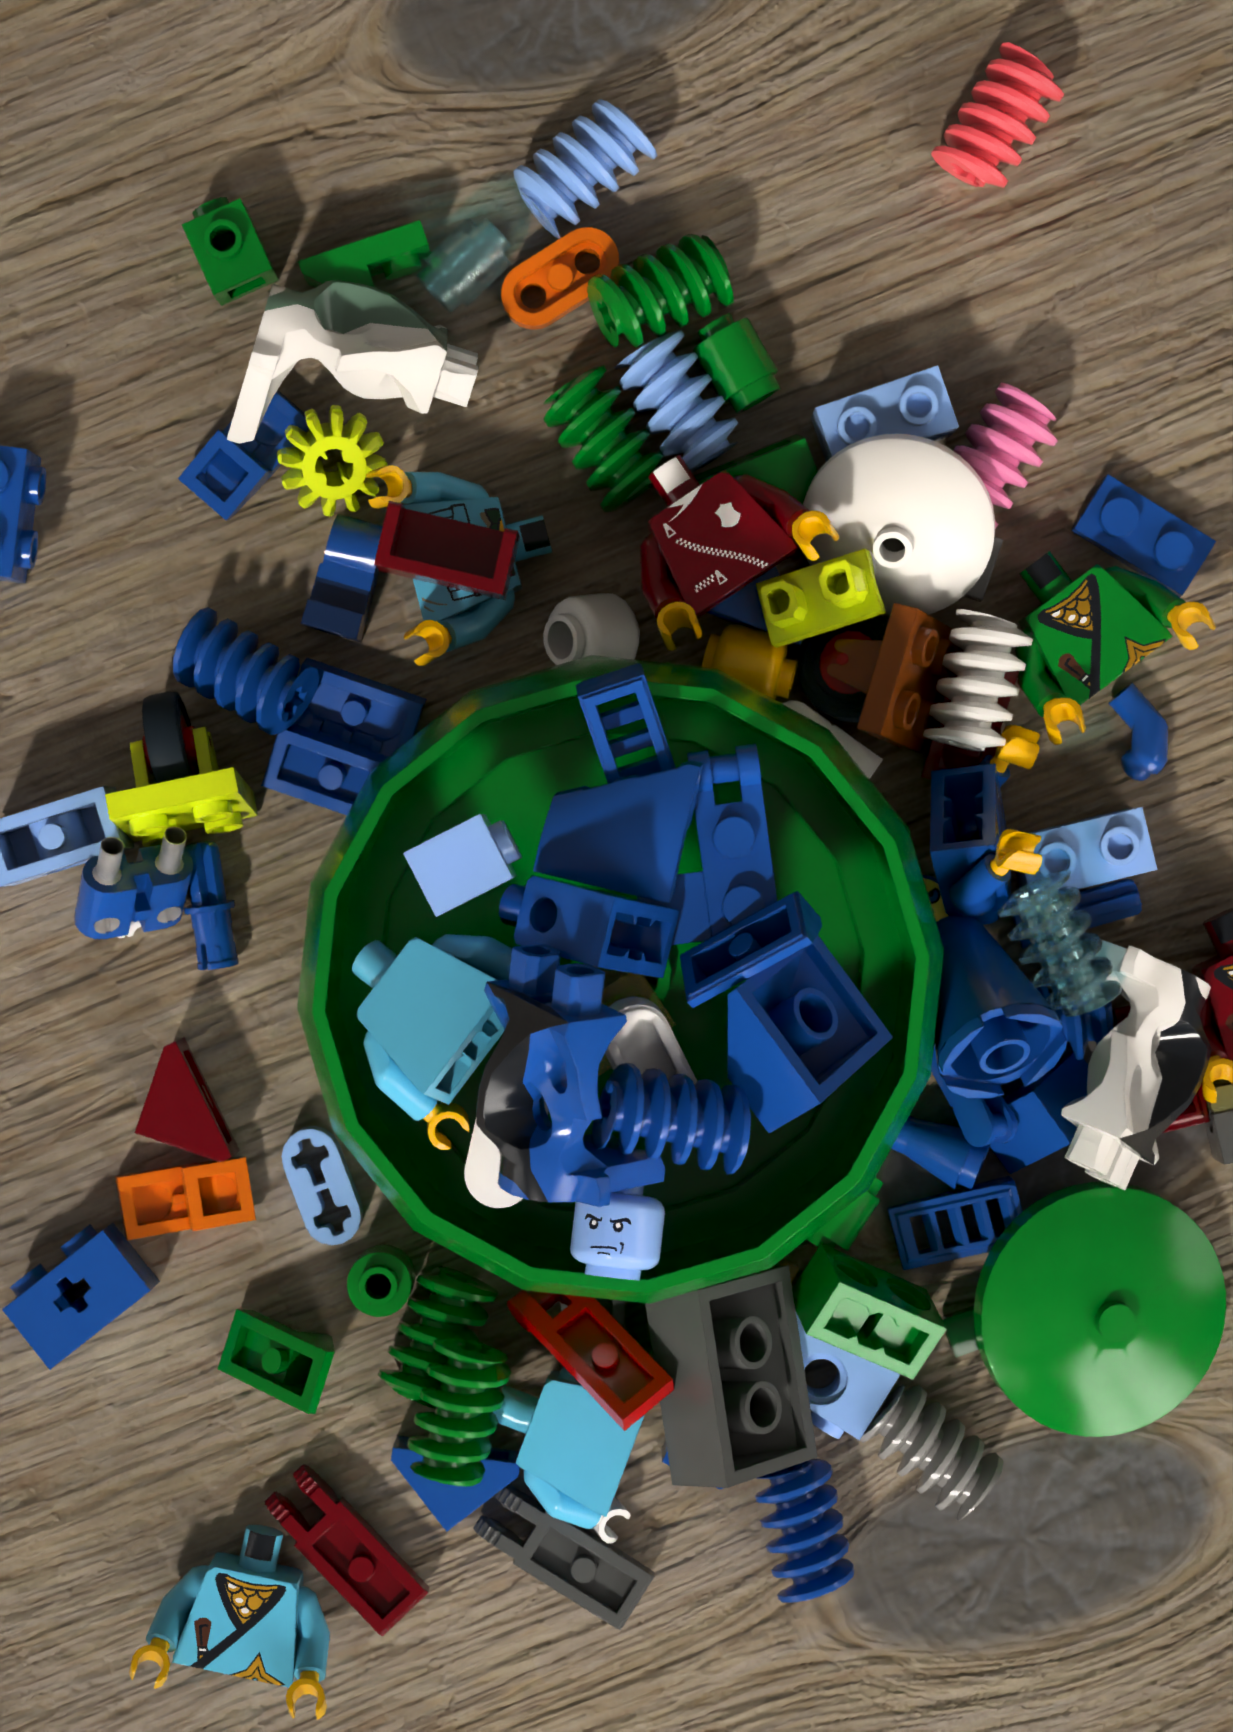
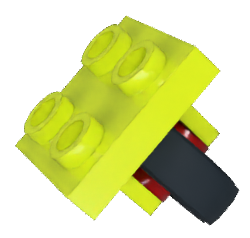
(177, 779)

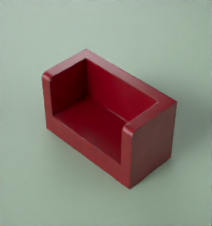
(446, 551)

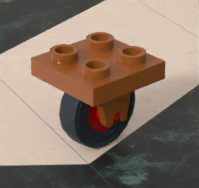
(879, 674)

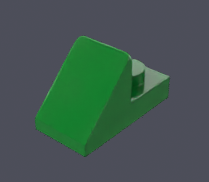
(389, 252)
(278, 1359)

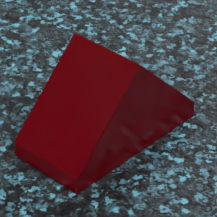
(182, 1108)

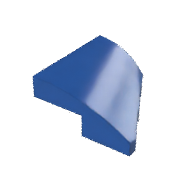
(622, 832)

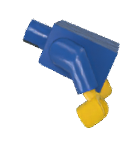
(970, 834)

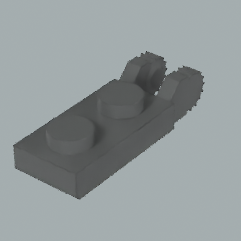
(569, 1559)

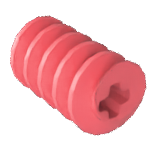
(997, 118)

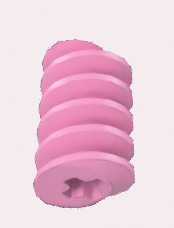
(1007, 441)

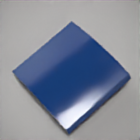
(341, 738)

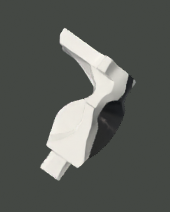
(1141, 1069)

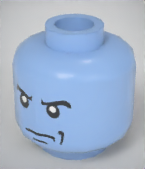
(620, 1236)

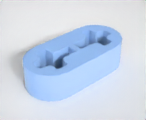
(307, 1190)

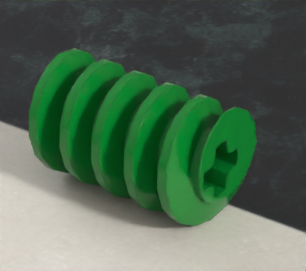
(659, 287)
(602, 439)
(443, 1316)
(462, 1412)

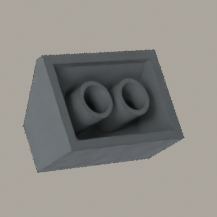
(735, 1379)

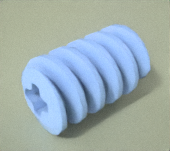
(581, 164)
(677, 401)

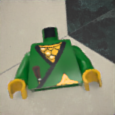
(1093, 634)

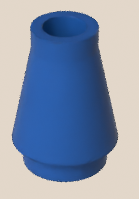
(941, 1151)

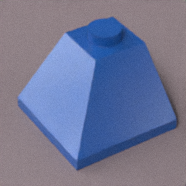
(798, 1034)

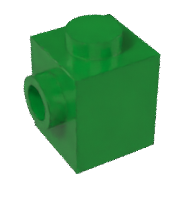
(229, 249)

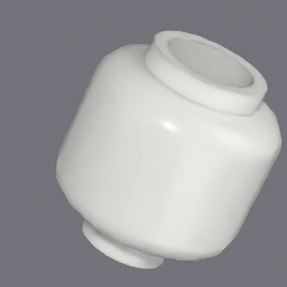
(591, 626)

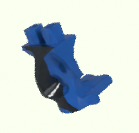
(553, 1054)

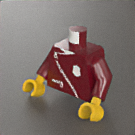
(717, 541)

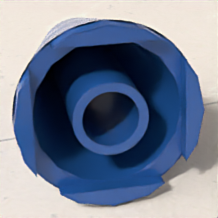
(990, 1016)

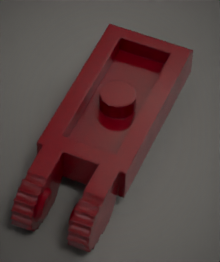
(350, 1554)

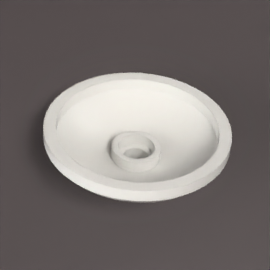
(909, 493)

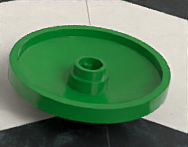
(1099, 1309)

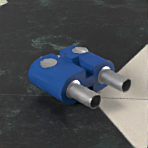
(145, 893)

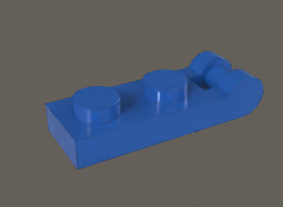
(733, 839)

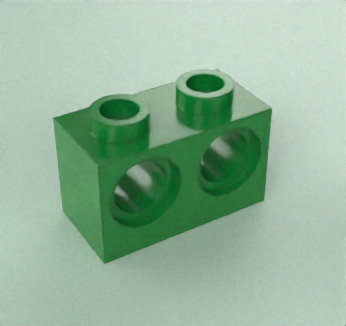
(867, 1311)

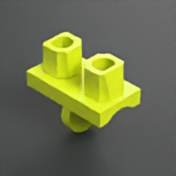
(820, 598)

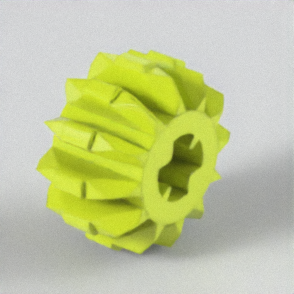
(308, 471)

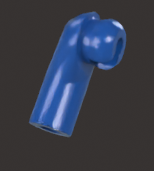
(1149, 733)

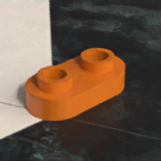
(557, 276)

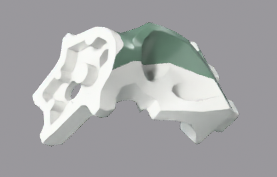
(366, 342)

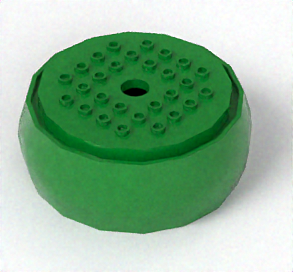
(829, 839)

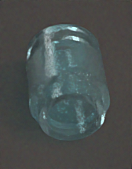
(465, 263)

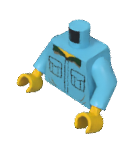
(453, 615)

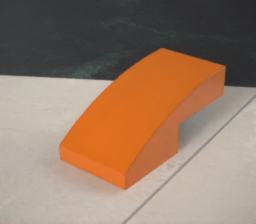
(185, 1198)

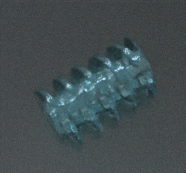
(1061, 945)

